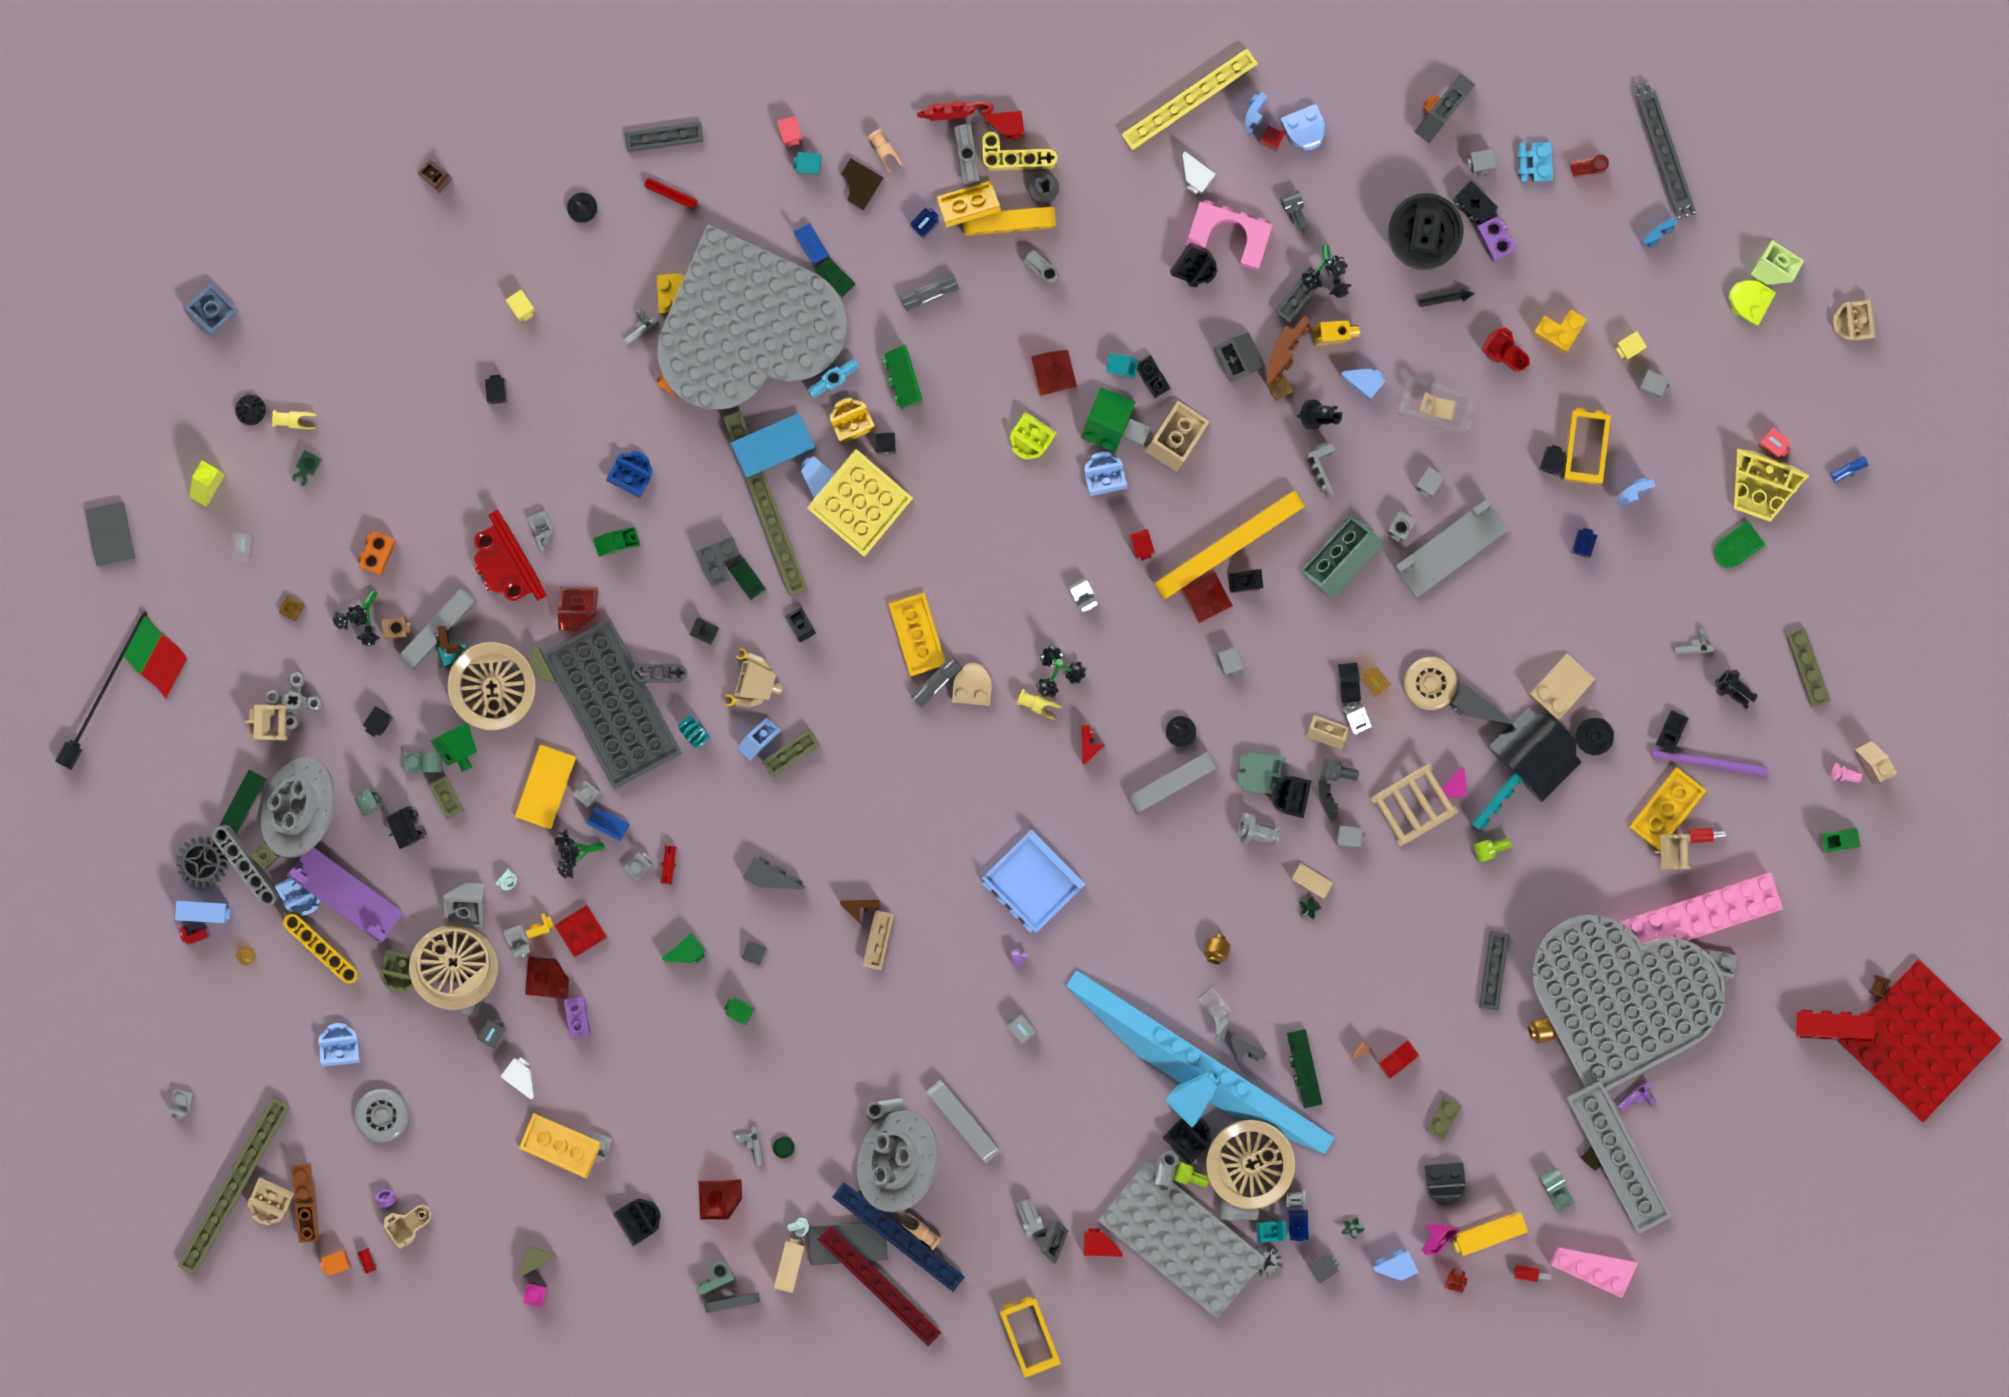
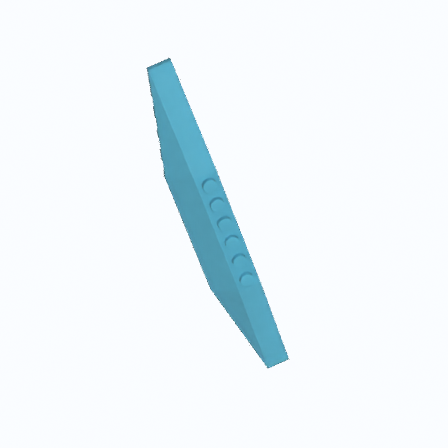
(1184, 1062)

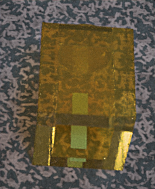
(1375, 681)

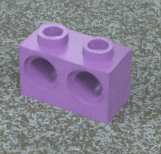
(1490, 241)
(577, 1017)

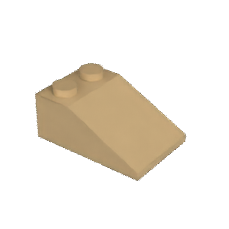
(1177, 436)
(1561, 687)

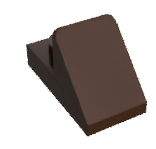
(854, 906)

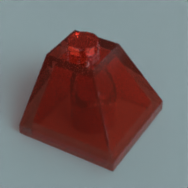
(1053, 372)
(1206, 597)
(576, 607)
(546, 978)
(719, 1198)

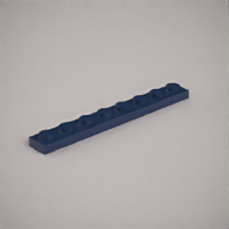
(898, 1237)

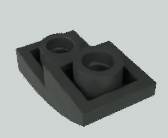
(1329, 805)

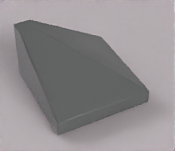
(754, 952)

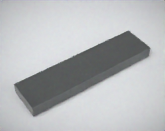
(664, 137)
(1493, 970)

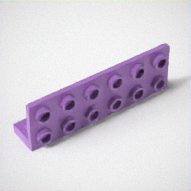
(345, 894)

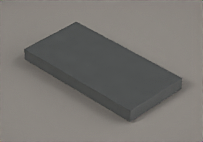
(859, 1235)

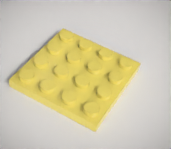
(859, 502)

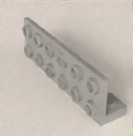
(1451, 548)

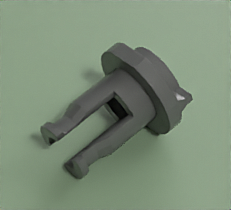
(1036, 191)

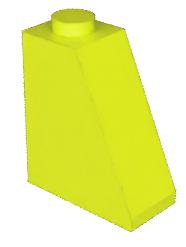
(205, 483)

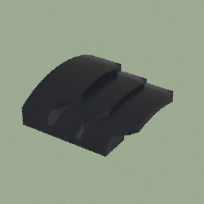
(1537, 752)

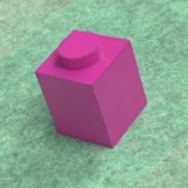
(535, 1294)

